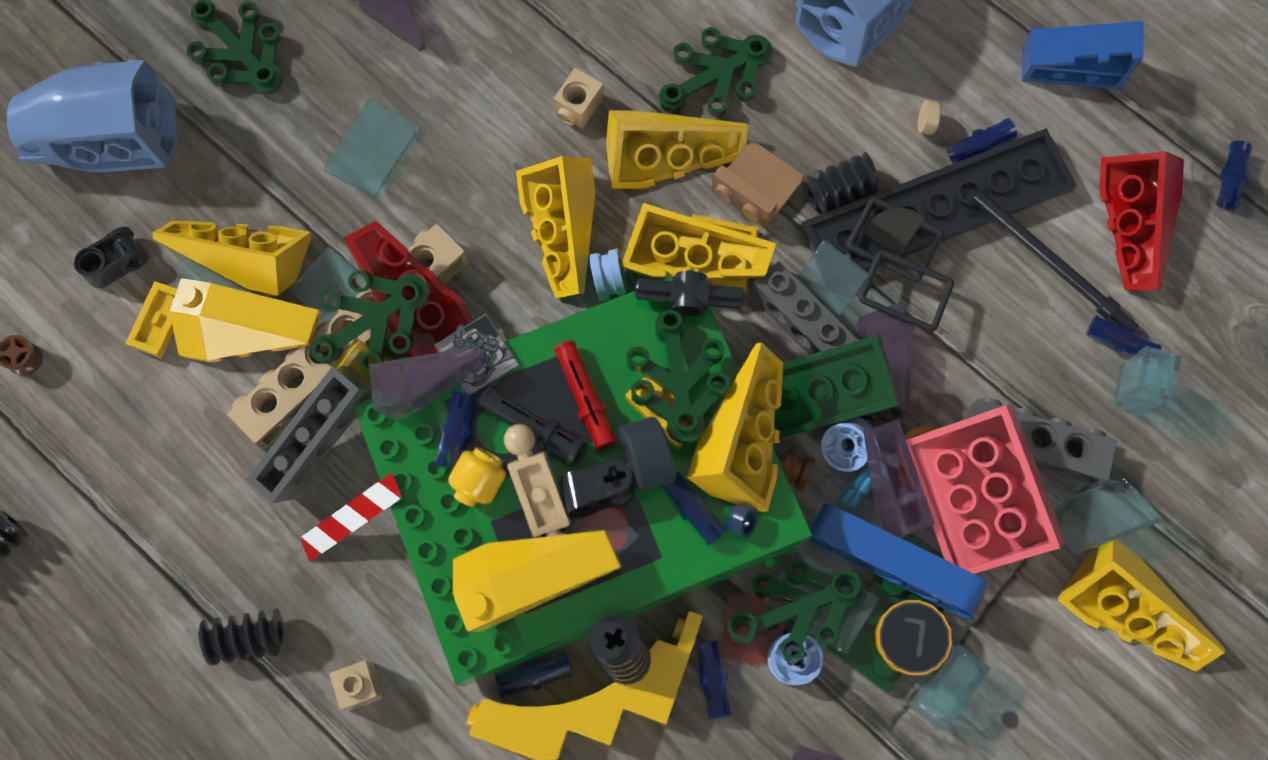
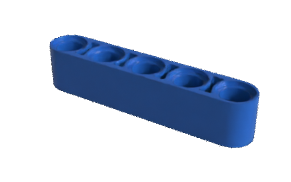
(898, 561)

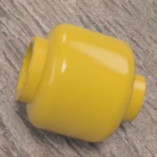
(477, 477)

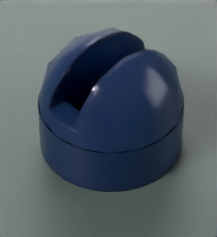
(742, 520)

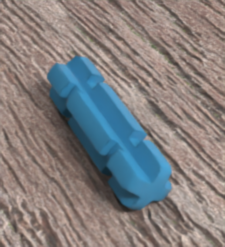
(859, 488)

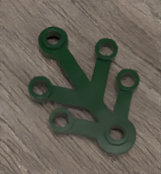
(239, 50)
(717, 69)
(374, 316)
(678, 381)
(801, 605)

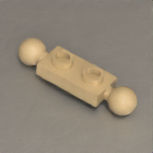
(535, 484)

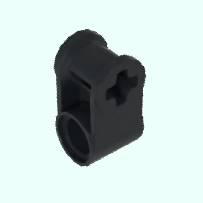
(112, 256)
(592, 488)

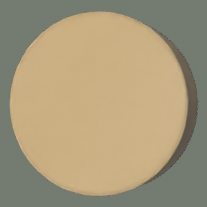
(929, 117)

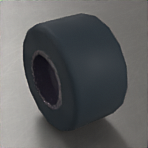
(647, 453)

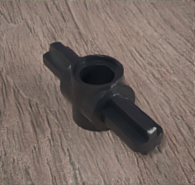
(689, 293)

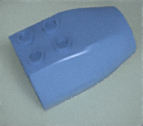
(849, 28)
(96, 119)

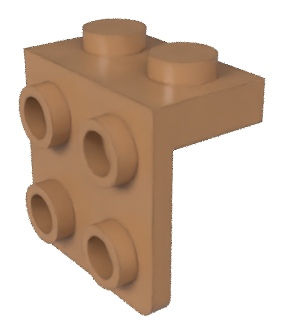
(756, 183)

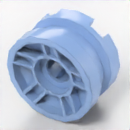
(608, 274)
(836, 448)
(791, 674)

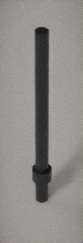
(1105, 306)

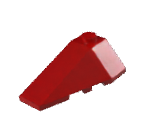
(1142, 209)
(387, 258)

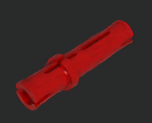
(602, 434)

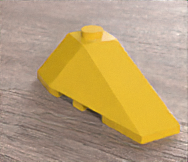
(229, 322)

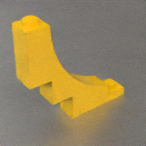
(543, 730)

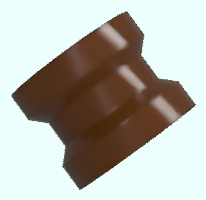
(12, 349)
(797, 469)

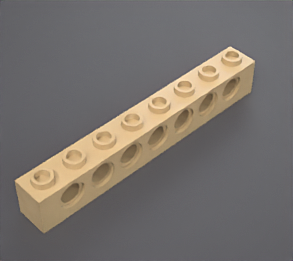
(248, 408)

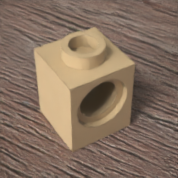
(578, 86)
(356, 685)

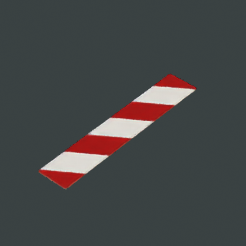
(351, 517)

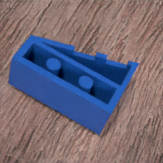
(1083, 54)

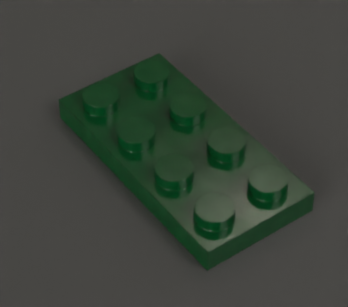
(835, 386)
(863, 654)

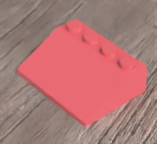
(985, 491)

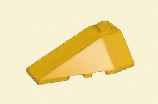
(662, 146)
(561, 208)
(675, 243)
(252, 259)
(737, 446)
(521, 574)
(1127, 597)

